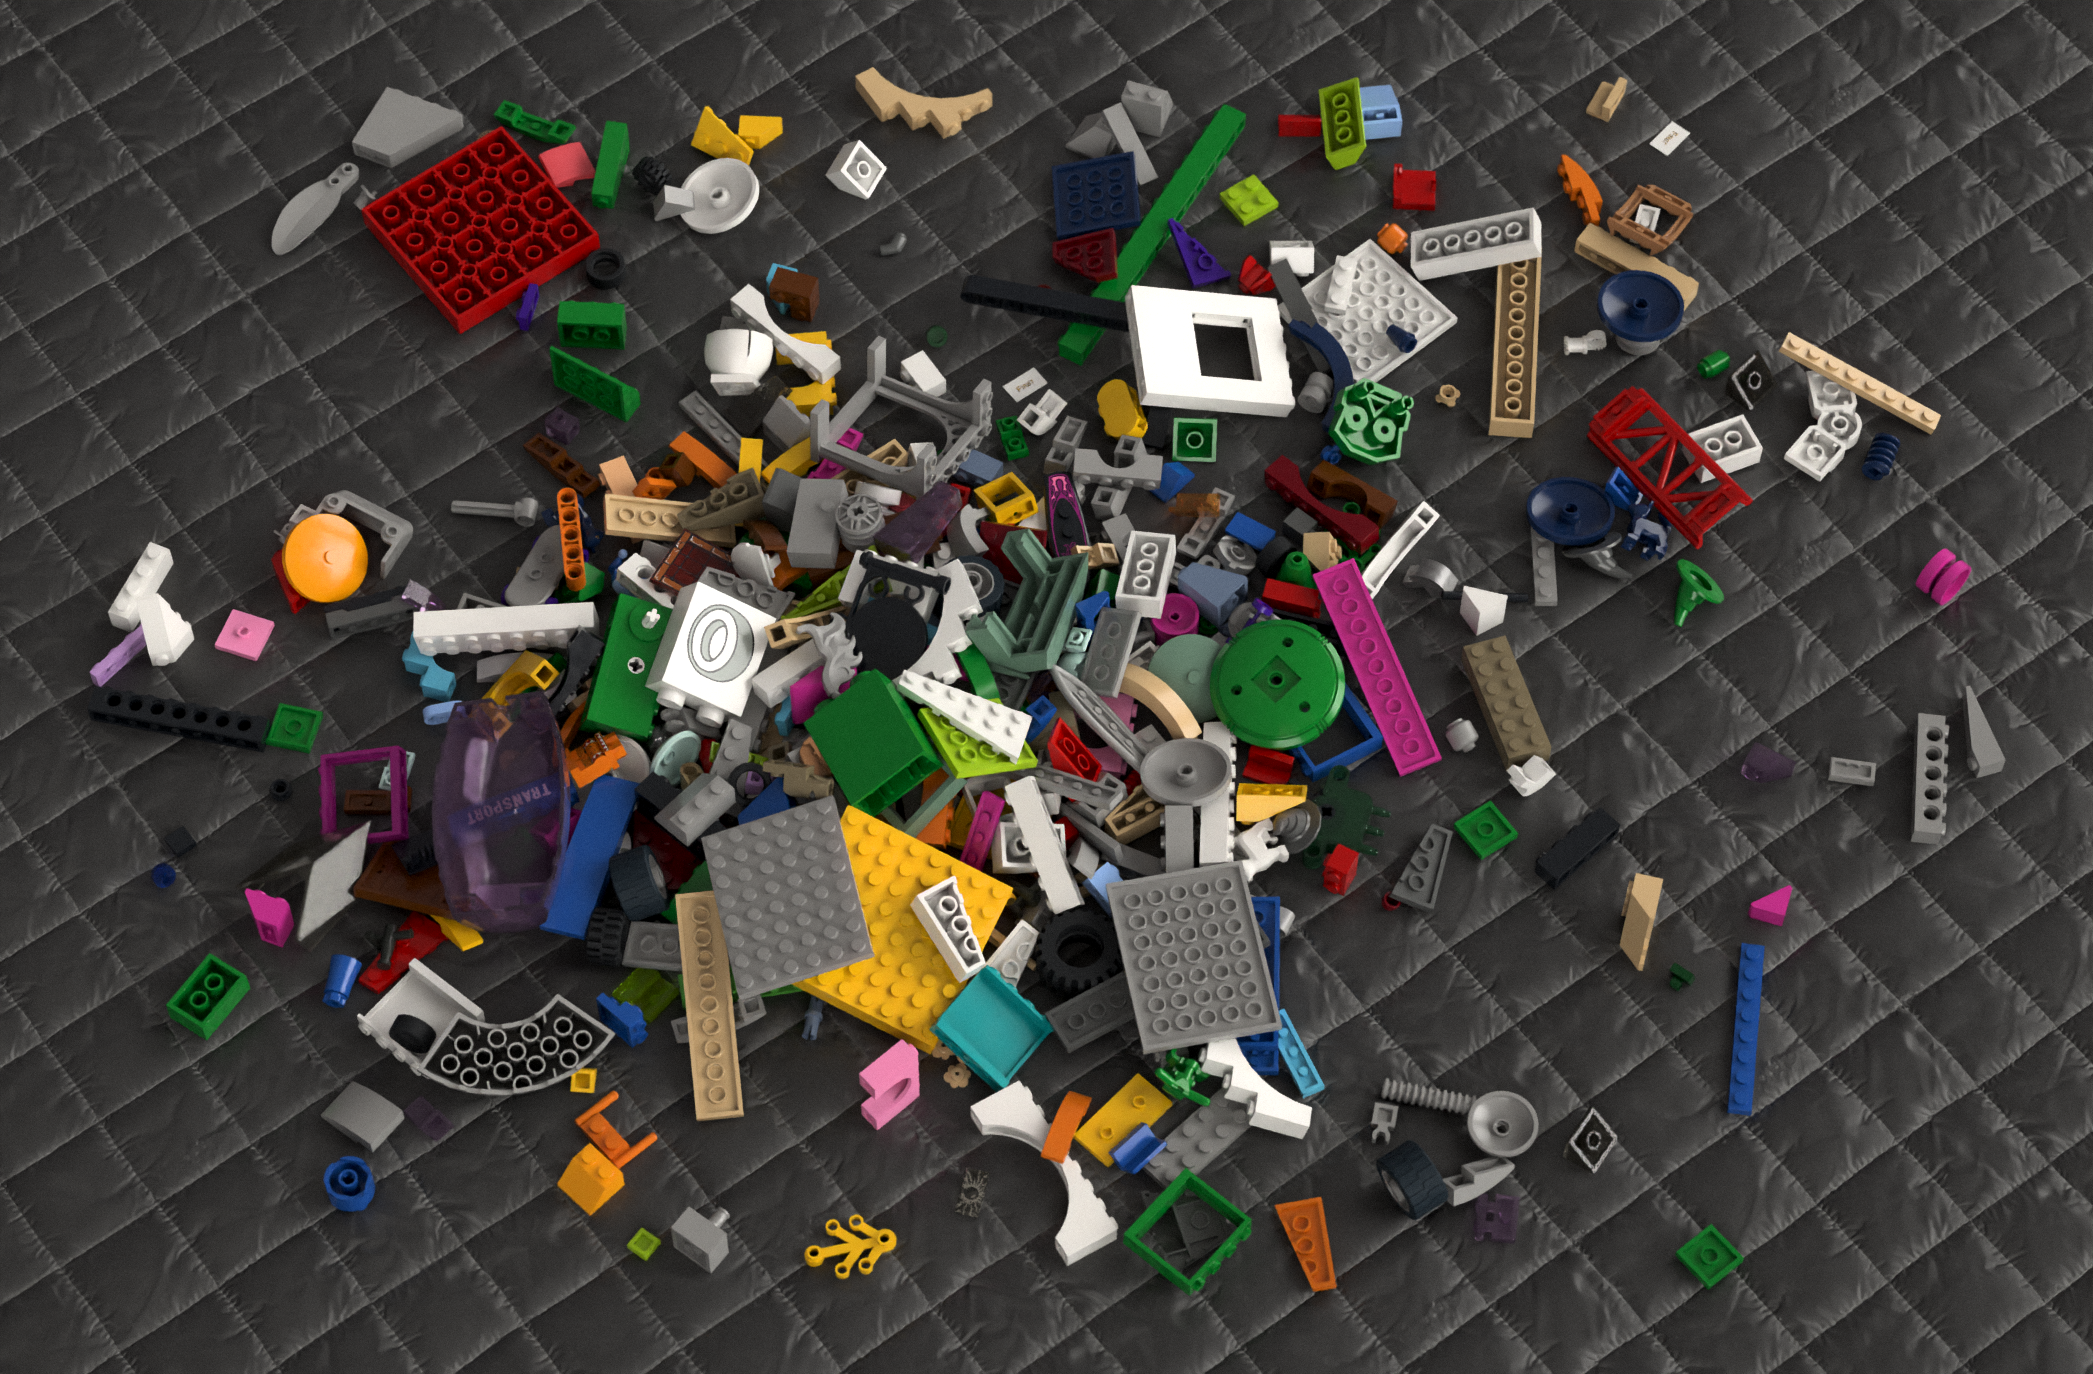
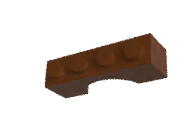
(1331, 481)

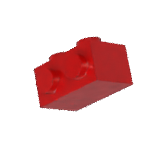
(1340, 869)

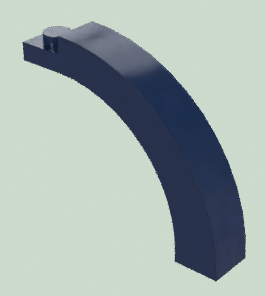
(1334, 354)

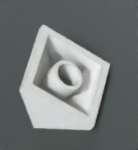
(1482, 609)

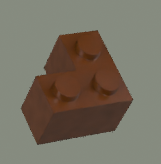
(798, 291)

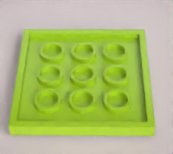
(965, 754)

